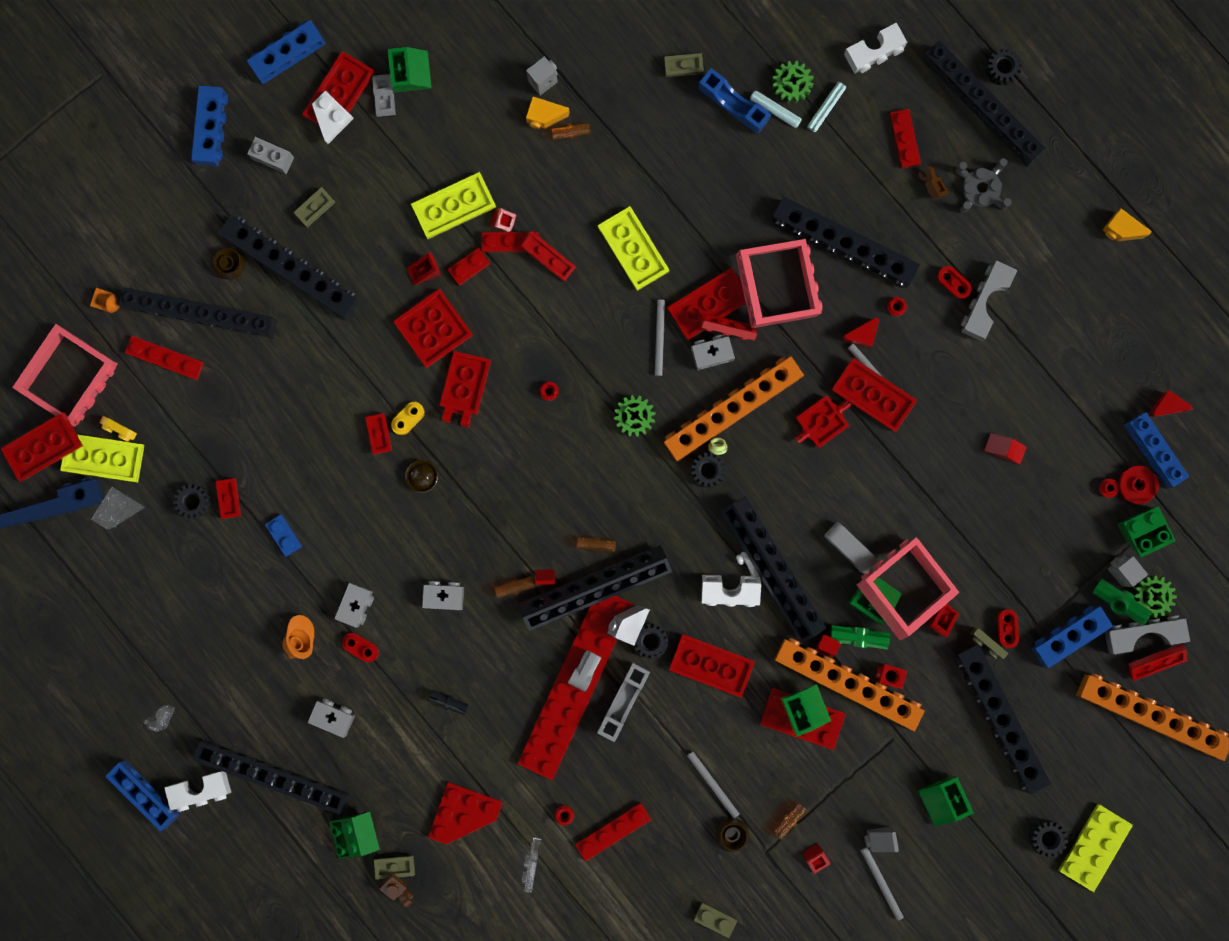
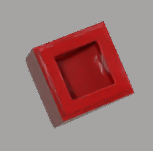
(502, 220)
(545, 577)
(827, 646)
(816, 858)

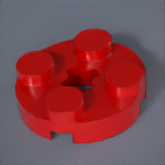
(1145, 476)

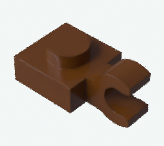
(934, 185)
(394, 888)

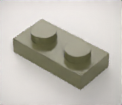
(683, 65)
(314, 207)
(982, 639)
(401, 866)
(715, 920)

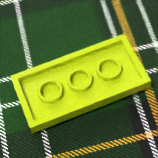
(453, 205)
(633, 248)
(105, 459)
(1095, 847)

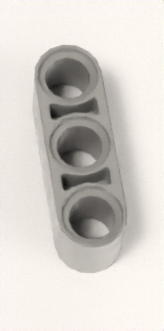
(850, 547)

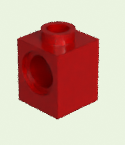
(898, 680)

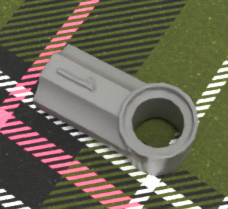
(583, 674)

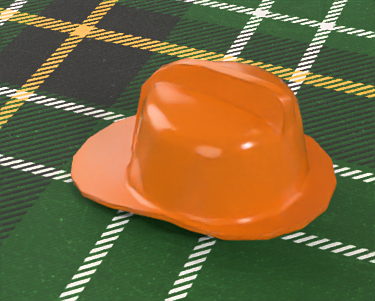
(299, 638)

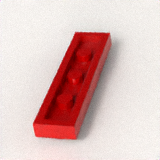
(164, 357)
(613, 832)

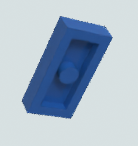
(283, 535)

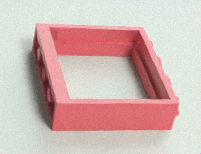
(750, 291)
(40, 359)
(883, 606)

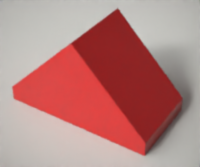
(424, 269)
(863, 335)
(1169, 404)
(1005, 448)
(943, 621)

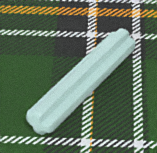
(826, 106)
(775, 109)

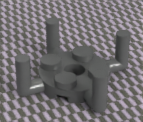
(989, 179)

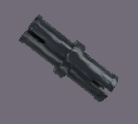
(448, 702)

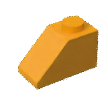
(545, 113)
(1125, 227)

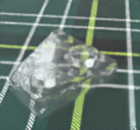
(115, 509)
(531, 863)

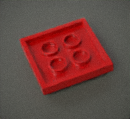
(433, 328)

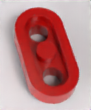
(956, 280)
(1010, 628)
(360, 647)

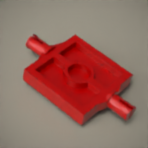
(822, 421)

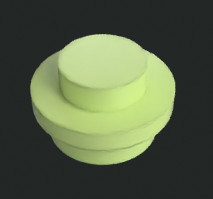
(717, 446)

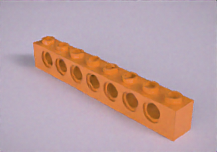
(792, 374)
(1089, 691)
(913, 711)

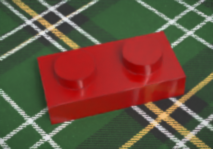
(469, 266)
(378, 434)
(228, 498)

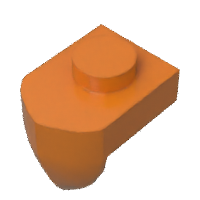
(105, 301)

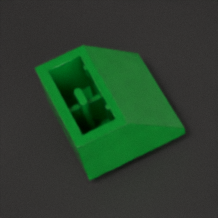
(409, 69)
(1147, 531)
(863, 605)
(805, 710)
(945, 801)
(354, 835)

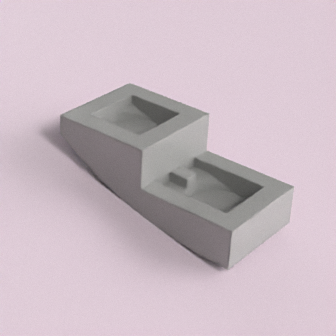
(383, 95)

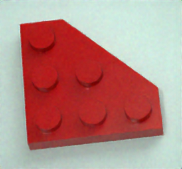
(462, 813)

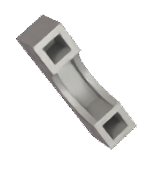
(998, 279)
(1171, 631)
(623, 702)

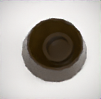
(222, 263)
(421, 476)
(732, 835)

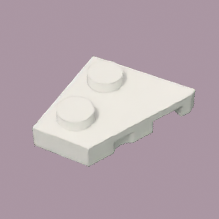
(330, 116)

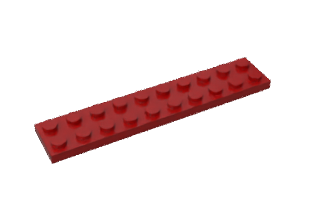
(565, 702)

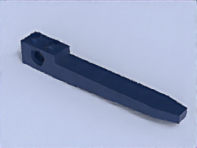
(65, 503)

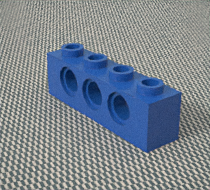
(284, 61)
(206, 97)
(1156, 450)
(1099, 624)
(142, 795)

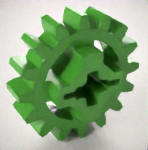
(785, 83)
(640, 408)
(1160, 595)

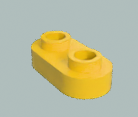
(408, 419)
(124, 432)

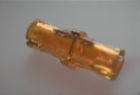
(571, 131)
(596, 544)
(514, 587)
(790, 820)

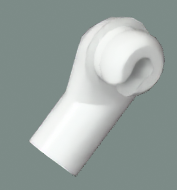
(743, 558)

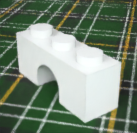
(862, 57)
(746, 594)
(181, 795)

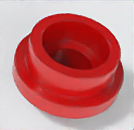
(896, 300)
(546, 385)
(1103, 488)
(559, 819)

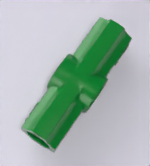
(1129, 606)
(860, 637)

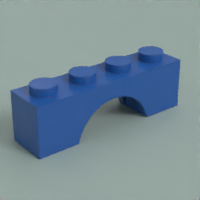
(723, 94)

